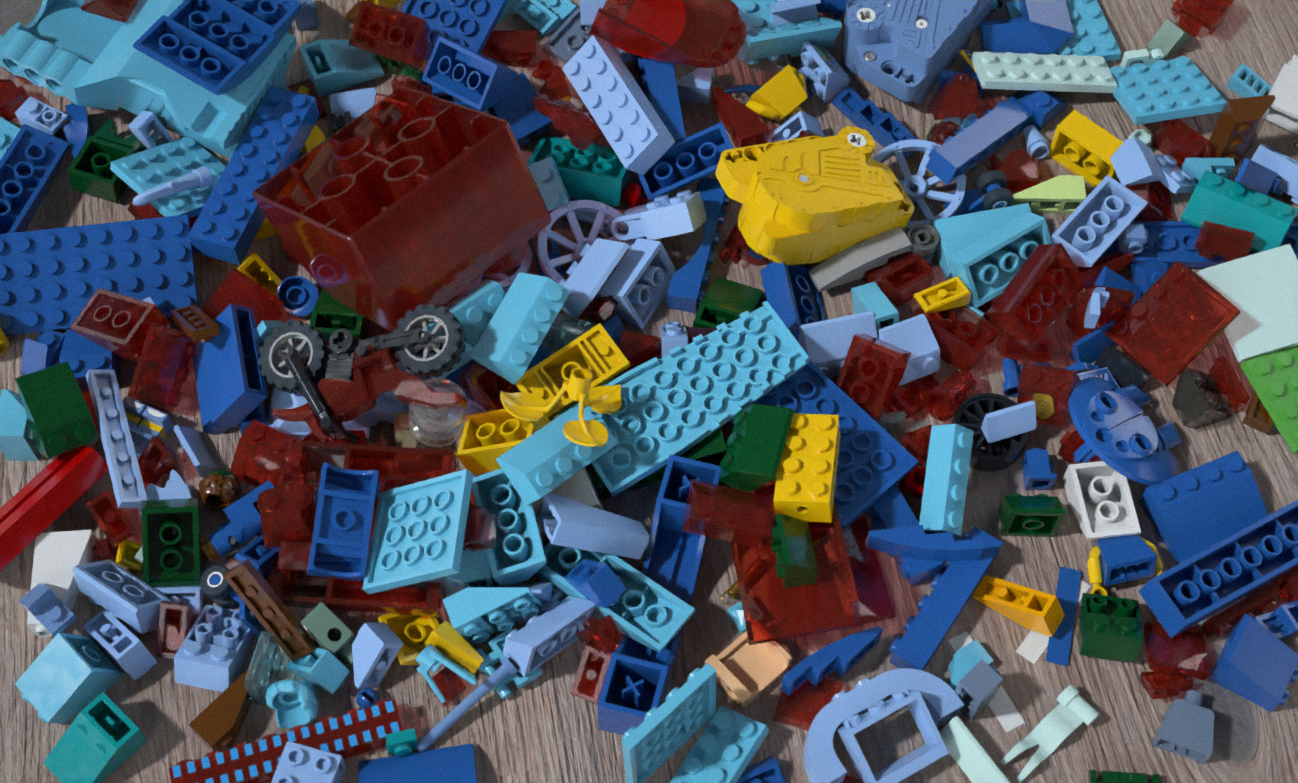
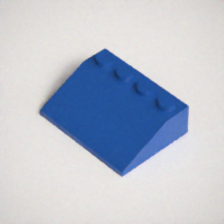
(1204, 505)

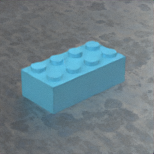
(474, 311)

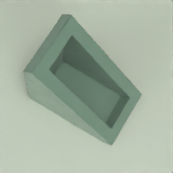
(1169, 39)

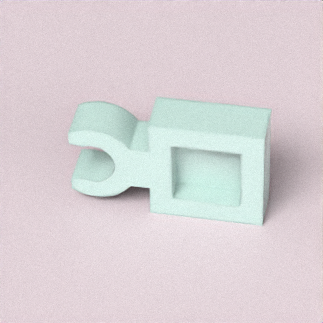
(1141, 56)

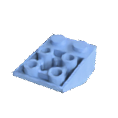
(213, 650)

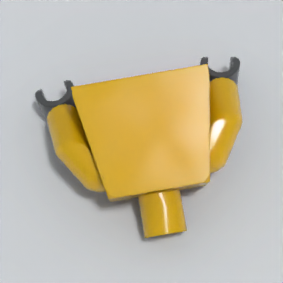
(779, 95)

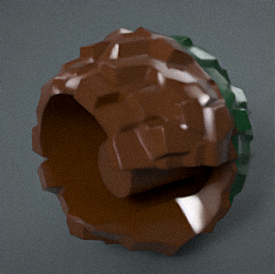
(219, 489)

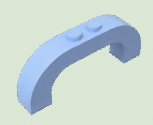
(818, 752)

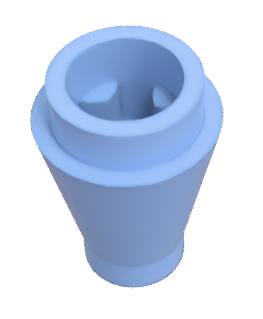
(1036, 143)

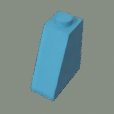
(871, 298)

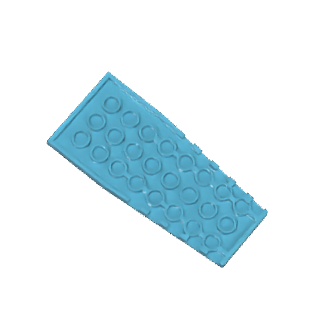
(693, 392)

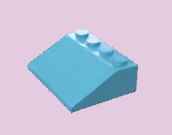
(787, 39)

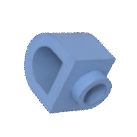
(1133, 238)

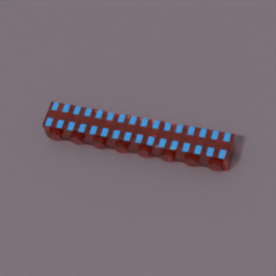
(256, 762)

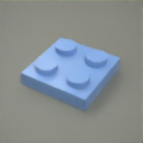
(1174, 178)

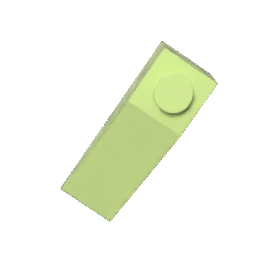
(1055, 195)

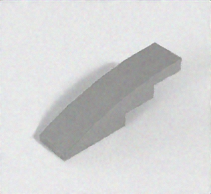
(857, 259)

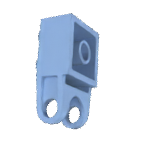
(663, 217)

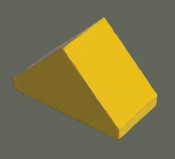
(260, 273)

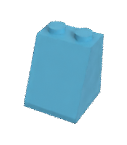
(67, 677)

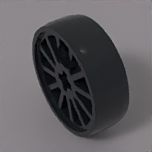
(995, 458)

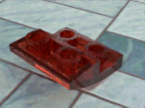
(1178, 654)

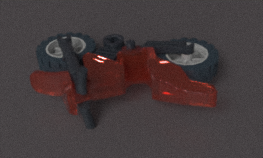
(362, 369)

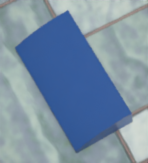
(432, 766)

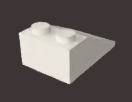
(1100, 500)

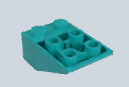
(94, 744)

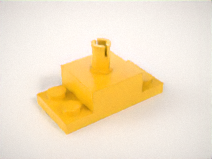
(589, 351)

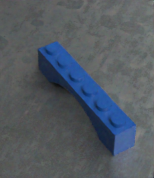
(687, 283)

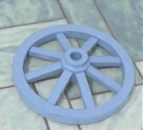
(917, 183)
(568, 209)

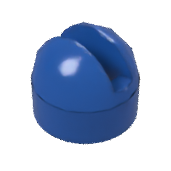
(363, 702)

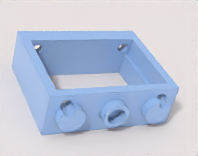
(910, 763)

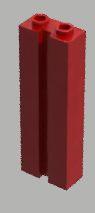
(47, 498)

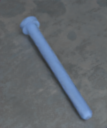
(460, 710)

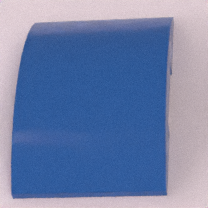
(218, 39)

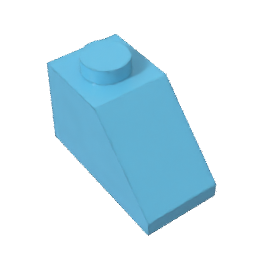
(321, 670)

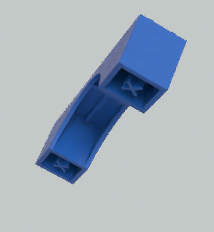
(637, 674)

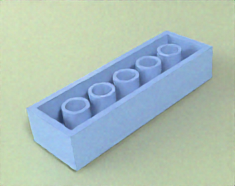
(618, 105)

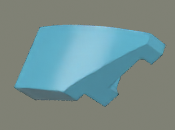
(965, 660)

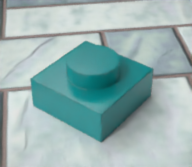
(401, 742)

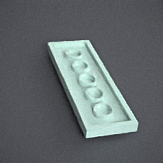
(1043, 72)

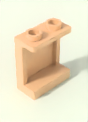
(749, 670)

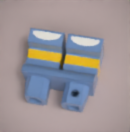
(145, 424)

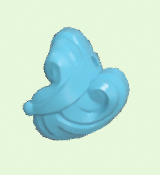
(293, 702)

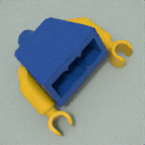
(1121, 560)

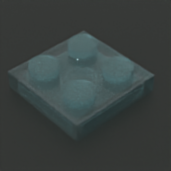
(263, 667)

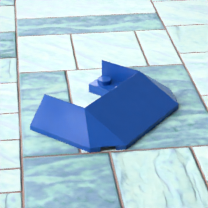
(1039, 31)

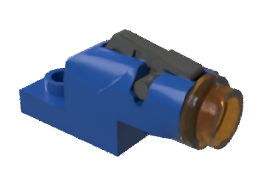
(240, 531)

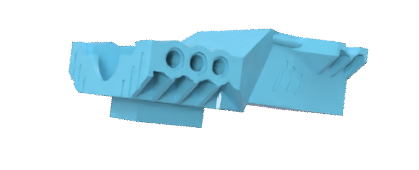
(97, 67)

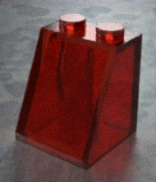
(245, 292)

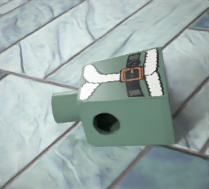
(326, 627)

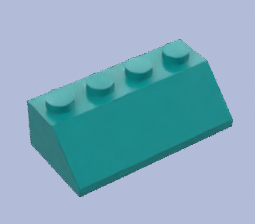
(1242, 208)

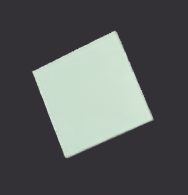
(1267, 296)

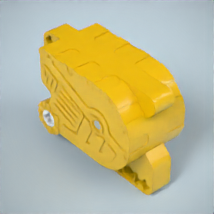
(812, 195)

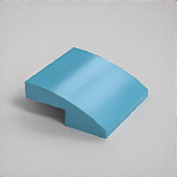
(545, 14)

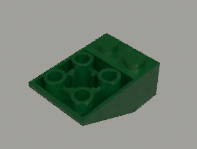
(725, 303)
(331, 315)

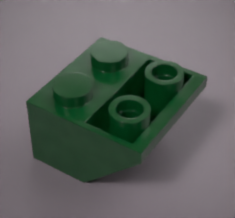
(793, 552)
(1110, 627)

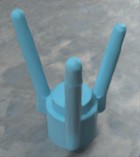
(432, 660)

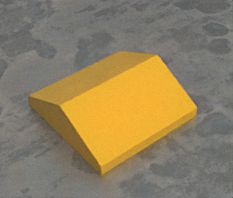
(412, 631)

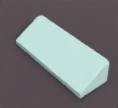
(970, 754)

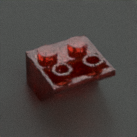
(901, 277)

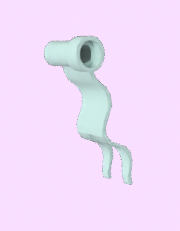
(1053, 729)

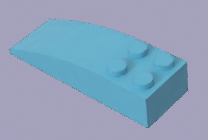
(645, 608)

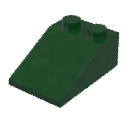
(56, 410)
(170, 542)

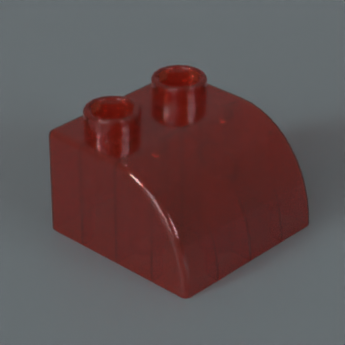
(407, 205)

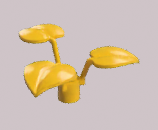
(586, 433)

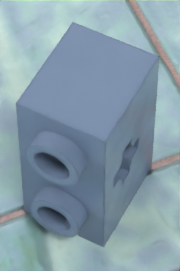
(978, 688)

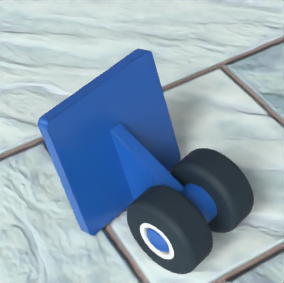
(989, 195)
(221, 592)

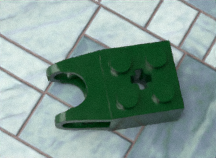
(91, 167)

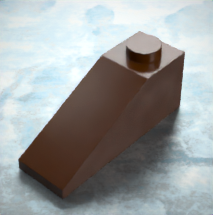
(224, 717)

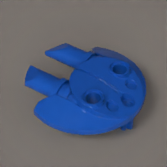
(1120, 433)

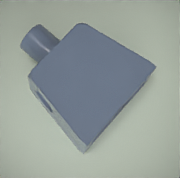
(1187, 728)

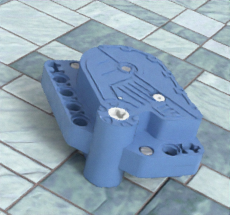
(907, 41)

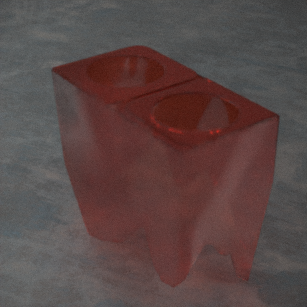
(1019, 168)

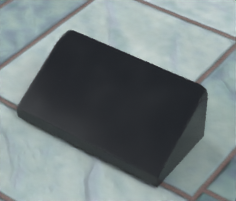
(1122, 368)

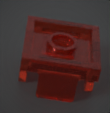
(1201, 14)

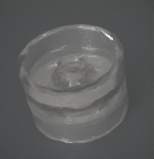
(438, 426)

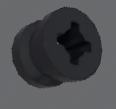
(340, 120)

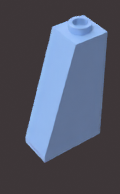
(590, 528)

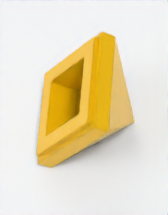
(126, 555)

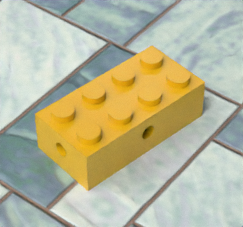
(808, 468)

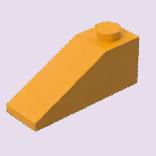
(1021, 604)

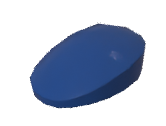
(298, 295)

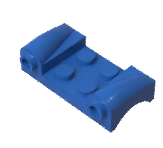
(343, 523)

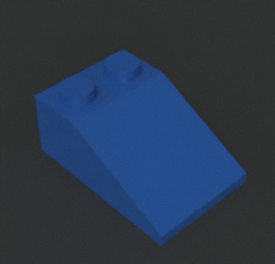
(86, 356)

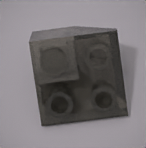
(1198, 400)

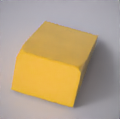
(944, 296)
(455, 647)

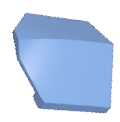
(1135, 163)

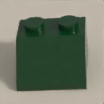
(1030, 515)

